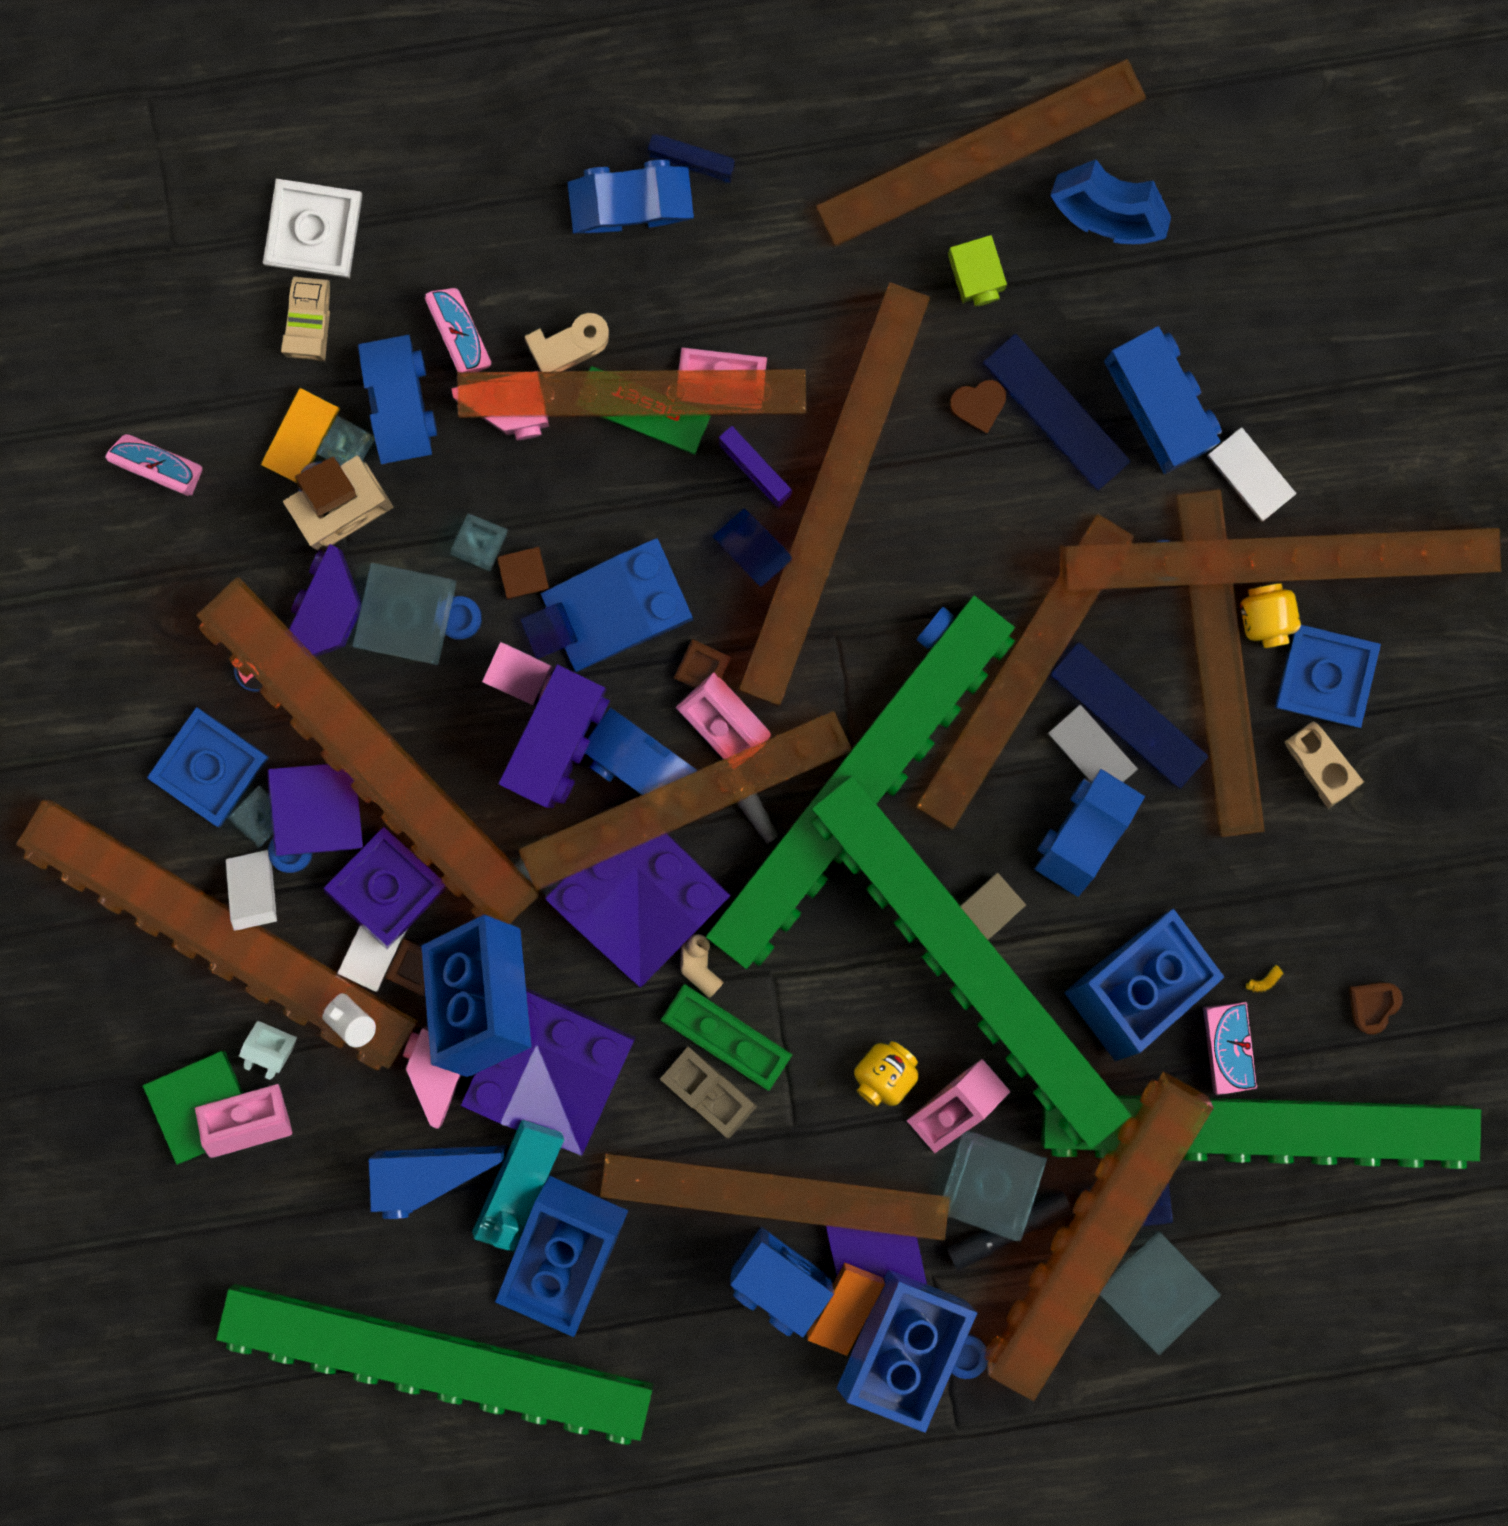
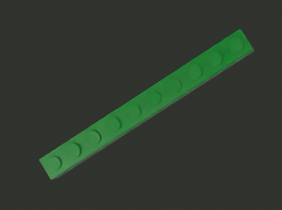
(877, 765)
(971, 962)
(1311, 1129)
(435, 1363)

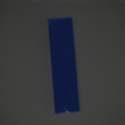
(1056, 412)
(1129, 715)

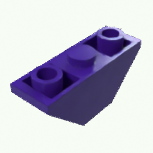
(329, 606)

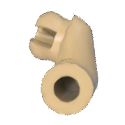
(695, 963)

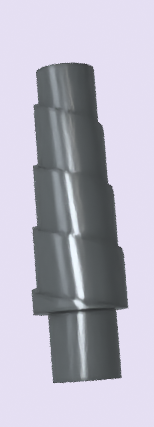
(758, 817)

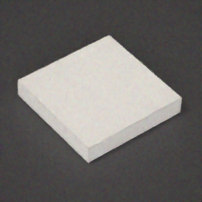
(312, 228)

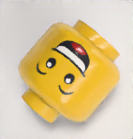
(1270, 615)
(886, 1074)

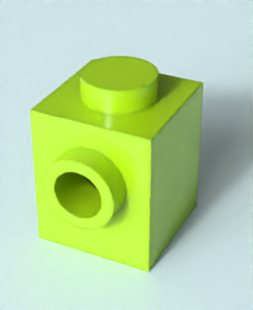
(977, 271)

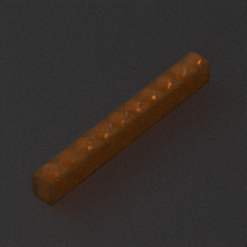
(834, 494)
(1280, 558)
(366, 752)
(204, 928)

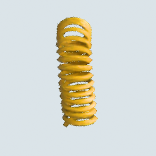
(1267, 982)

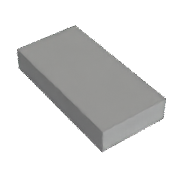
(1090, 746)

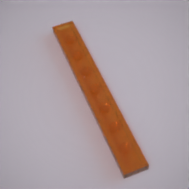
(981, 152)
(631, 393)
(1222, 678)
(1013, 690)
(684, 801)
(775, 1197)

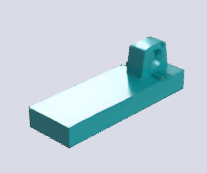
(518, 1185)

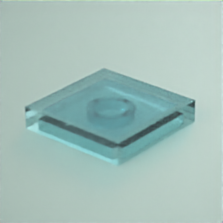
(404, 613)
(993, 1185)
(1159, 1293)

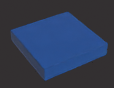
(1328, 676)
(208, 767)

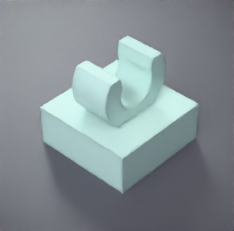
(267, 1048)

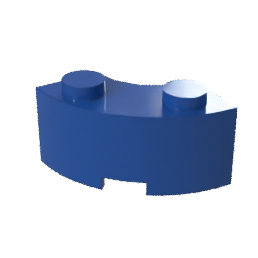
(612, 200)
(1110, 206)
(396, 400)
(633, 755)
(1088, 832)

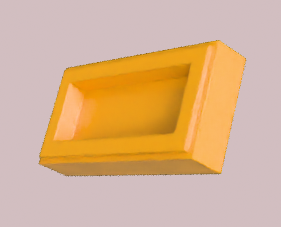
(300, 435)

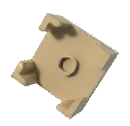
(345, 518)

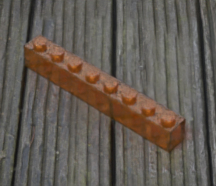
(1098, 1235)

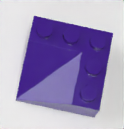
(555, 738)
(640, 904)
(557, 1080)

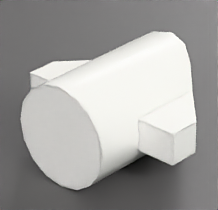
(349, 1021)

